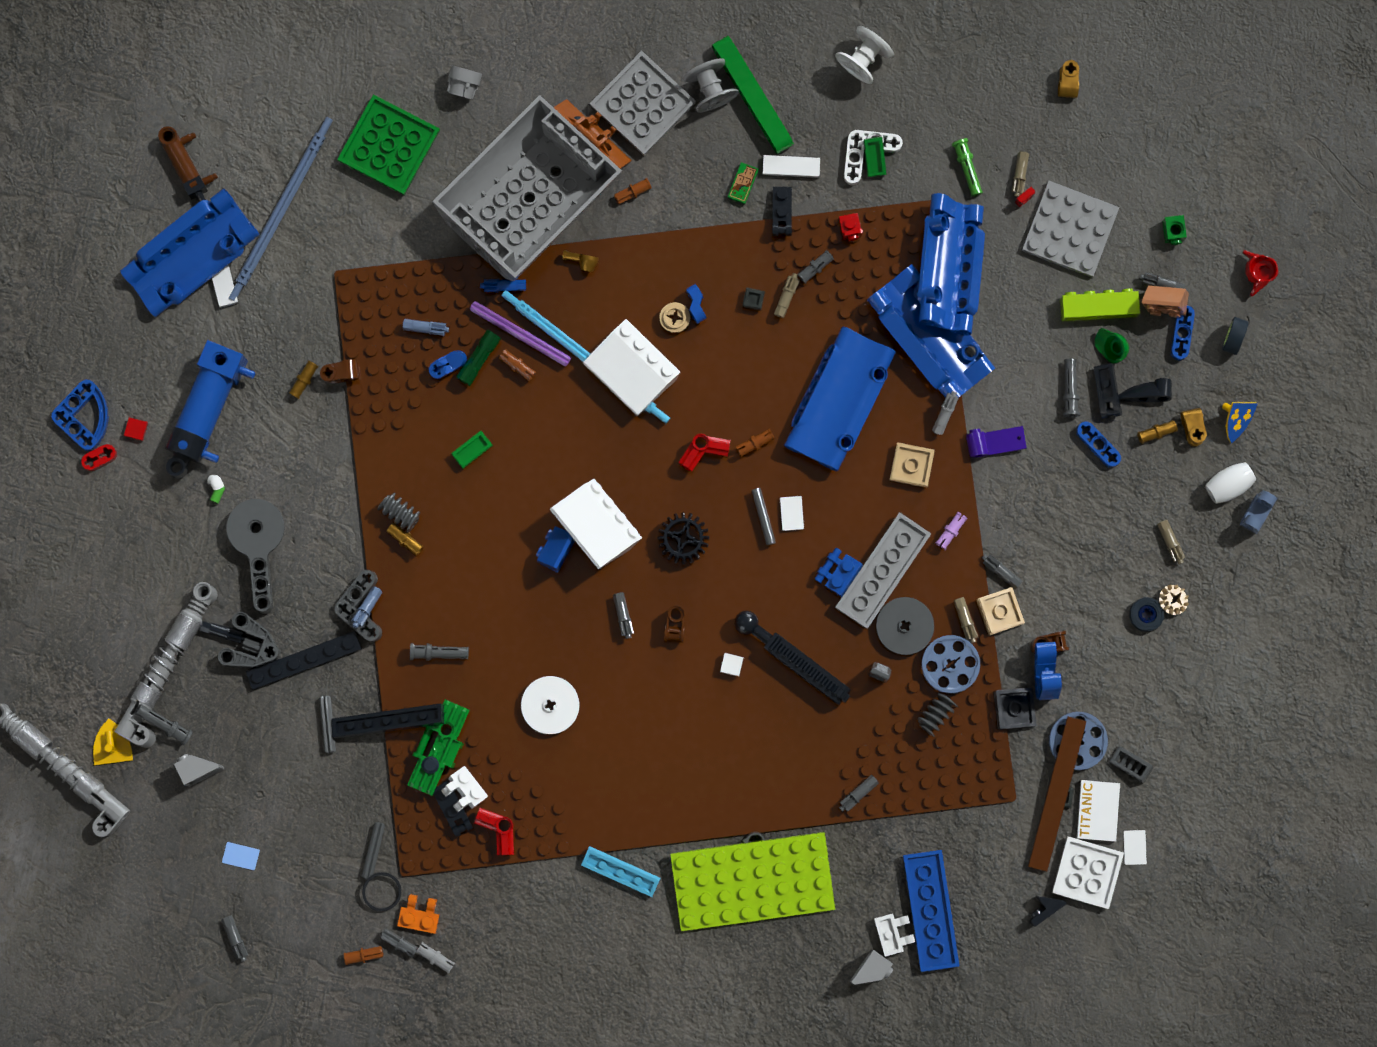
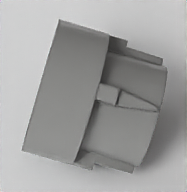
(463, 82)

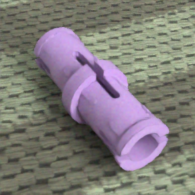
(951, 530)

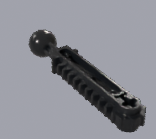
(747, 623)

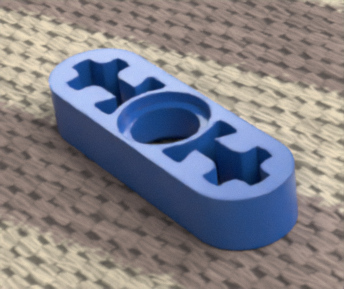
(1185, 347)
(1105, 457)

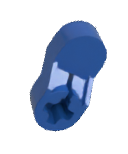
(696, 297)
(455, 359)

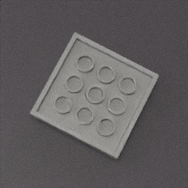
(642, 103)
(1070, 229)

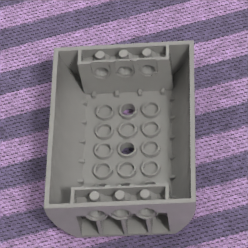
(521, 165)

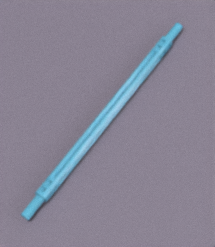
(564, 340)

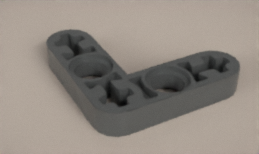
(353, 604)

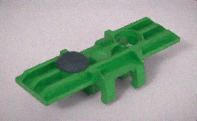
(444, 750)

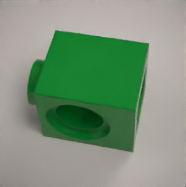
(1177, 222)

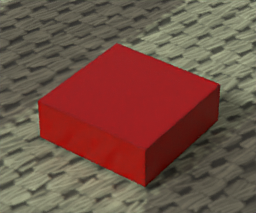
(1025, 197)
(136, 429)

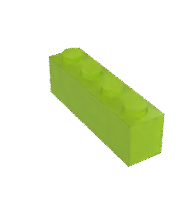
(1100, 305)

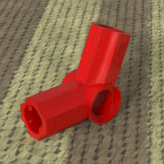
(713, 446)
(491, 820)

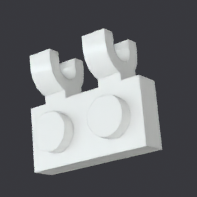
(467, 787)
(889, 933)

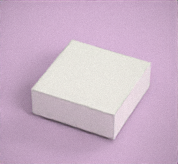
(731, 664)

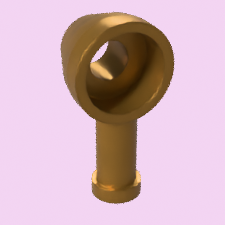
(587, 262)

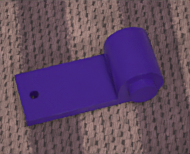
(995, 442)

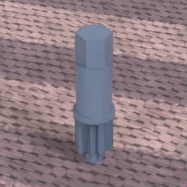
(425, 327)
(364, 610)

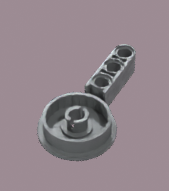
(257, 545)

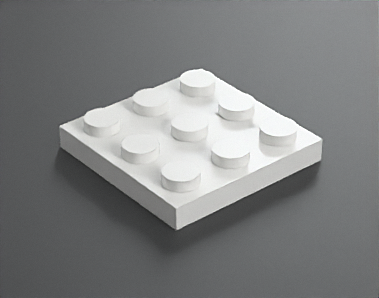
(1087, 872)

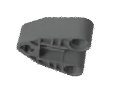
(245, 660)

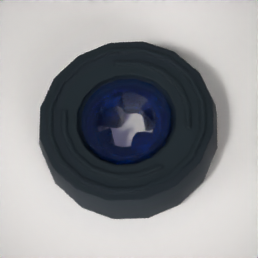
(1152, 606)

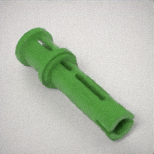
(975, 188)

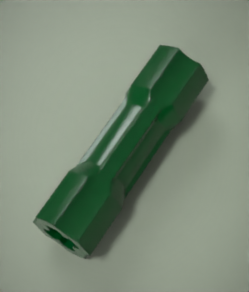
(483, 350)

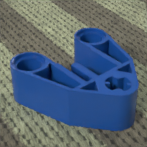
(1047, 682)

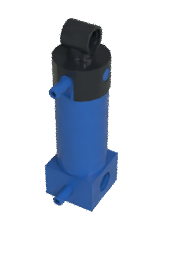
(203, 406)

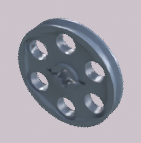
(941, 661)
(1088, 741)

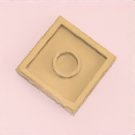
(912, 465)
(1000, 611)

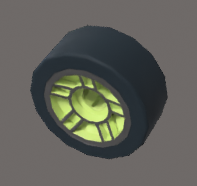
(1235, 335)

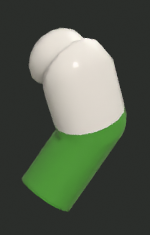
(217, 486)

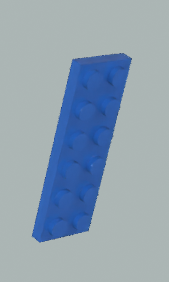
(931, 910)

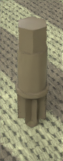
(1020, 174)
(786, 296)
(1171, 542)
(965, 619)

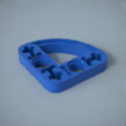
(71, 412)

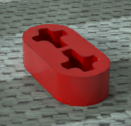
(96, 454)

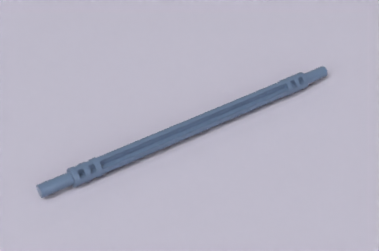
(280, 208)

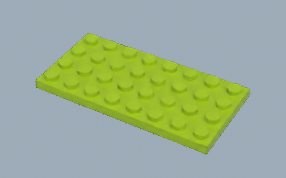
(752, 881)

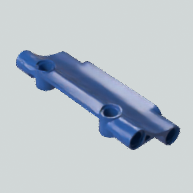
(189, 252)
(951, 265)
(933, 349)
(839, 398)

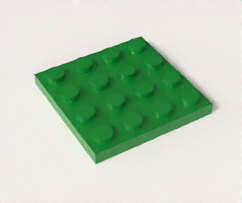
(388, 144)

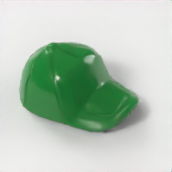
(1111, 345)

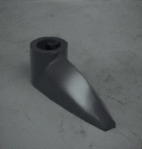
(1155, 391)

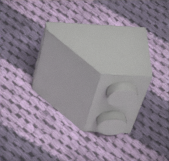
(195, 769)
(872, 969)

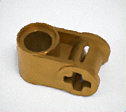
(1068, 83)
(1193, 423)

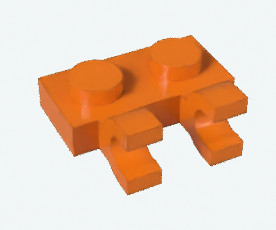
(418, 919)

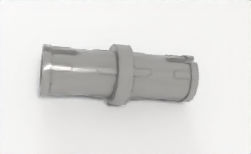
(435, 957)

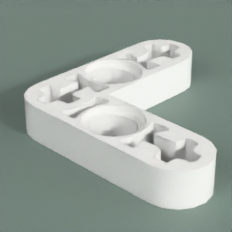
(864, 135)

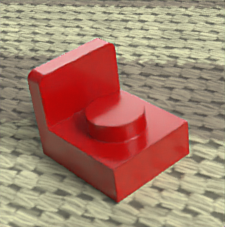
(850, 227)

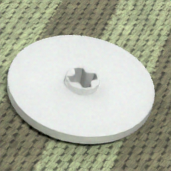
(536, 698)

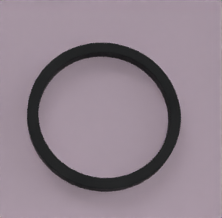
(399, 891)

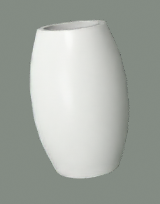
(1230, 483)

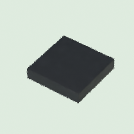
(1014, 708)

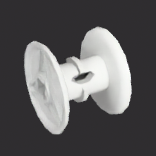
(864, 55)

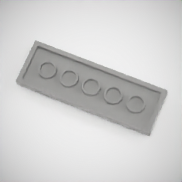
(883, 570)

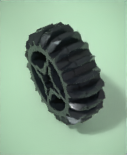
(674, 535)

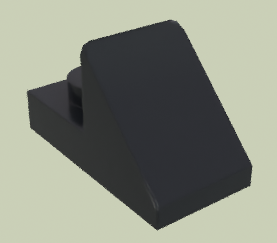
(1050, 907)

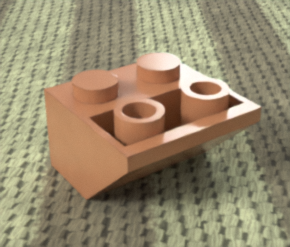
(1165, 301)

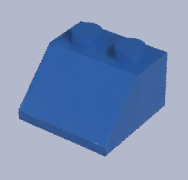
(556, 549)

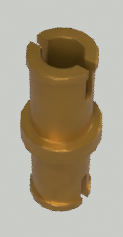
(303, 379)
(1157, 431)
(405, 539)

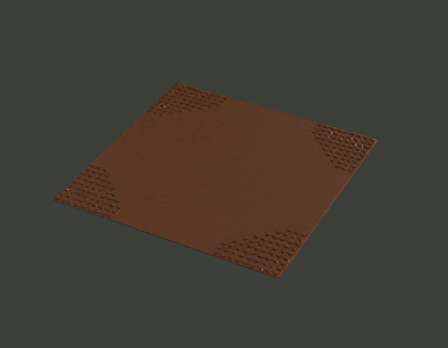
(660, 733)

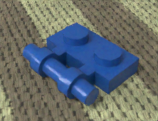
(842, 576)

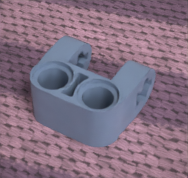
(1258, 511)

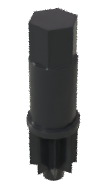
(222, 631)

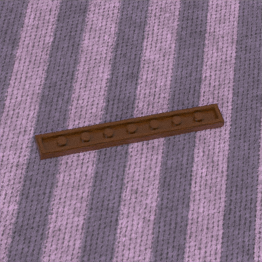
(1057, 793)

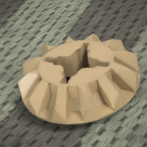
(669, 310)
(1165, 599)

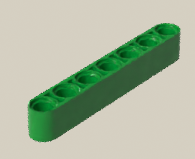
(753, 95)

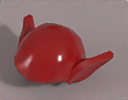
(1260, 270)

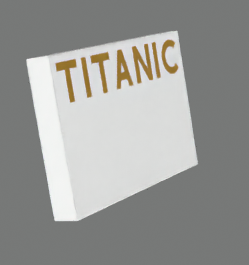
(1098, 810)

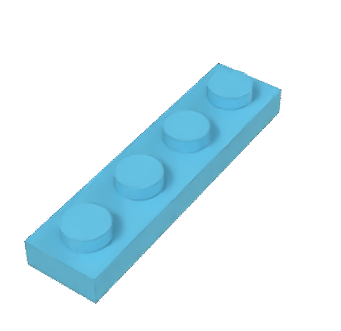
(620, 871)

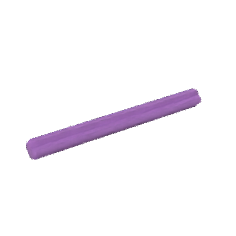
(520, 333)

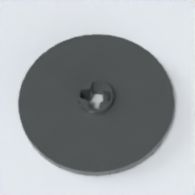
(903, 641)

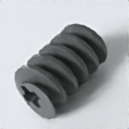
(399, 511)
(936, 714)

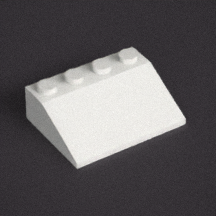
(632, 367)
(596, 524)

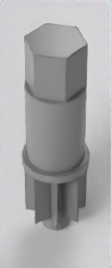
(945, 413)

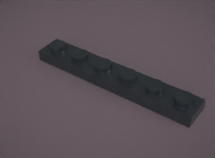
(303, 660)
(388, 721)

